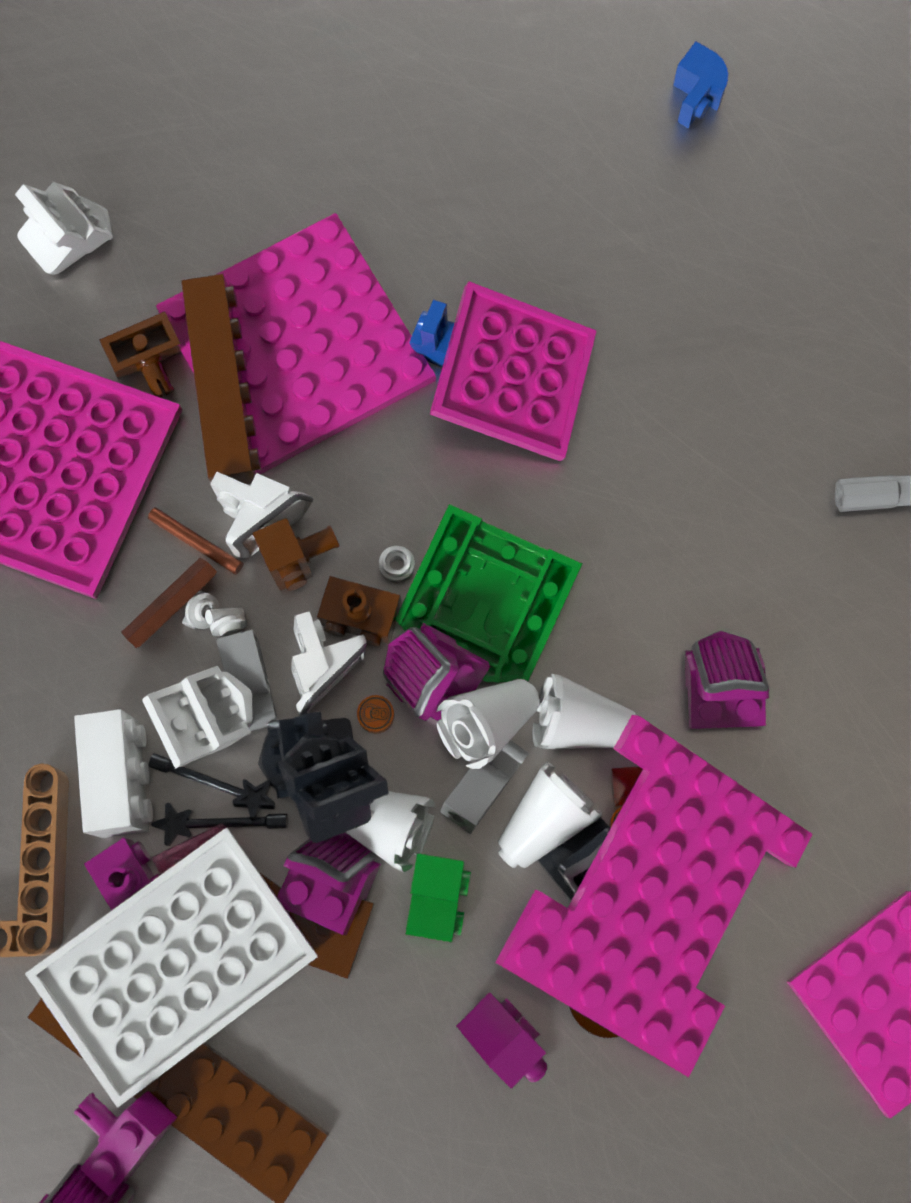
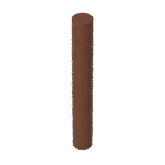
(195, 540)

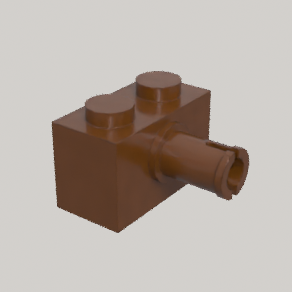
(143, 350)
(289, 555)
(359, 611)

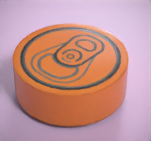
(375, 714)

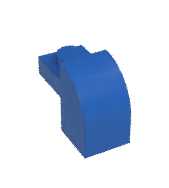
(704, 79)
(433, 333)

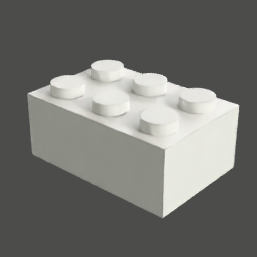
(112, 774)

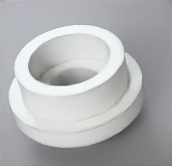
(391, 554)

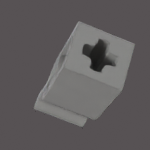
(244, 660)
(482, 787)

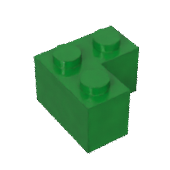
(436, 896)

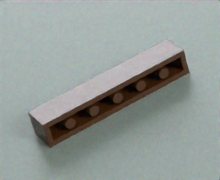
(219, 378)

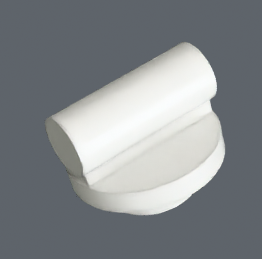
(196, 610)
(226, 621)

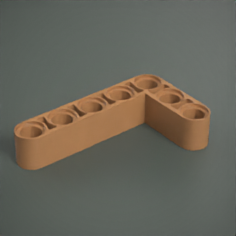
(31, 877)

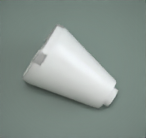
(576, 717)
(485, 720)
(545, 818)
(396, 828)

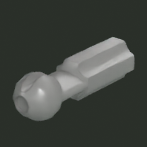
(873, 493)

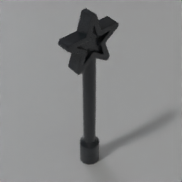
(250, 797)
(179, 823)

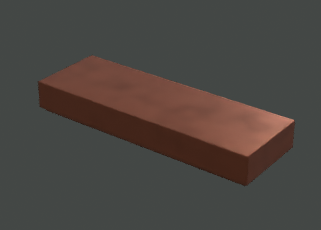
(169, 602)

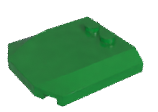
(489, 593)

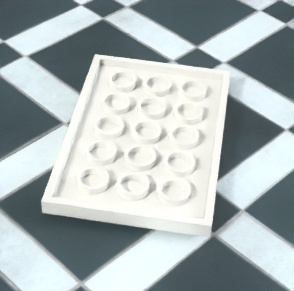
(171, 966)

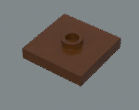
(335, 951)

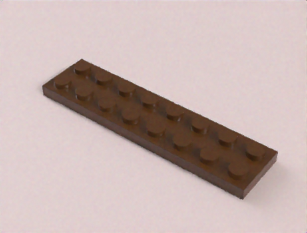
(228, 1115)

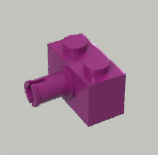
(121, 871)
(504, 1041)
(122, 1139)

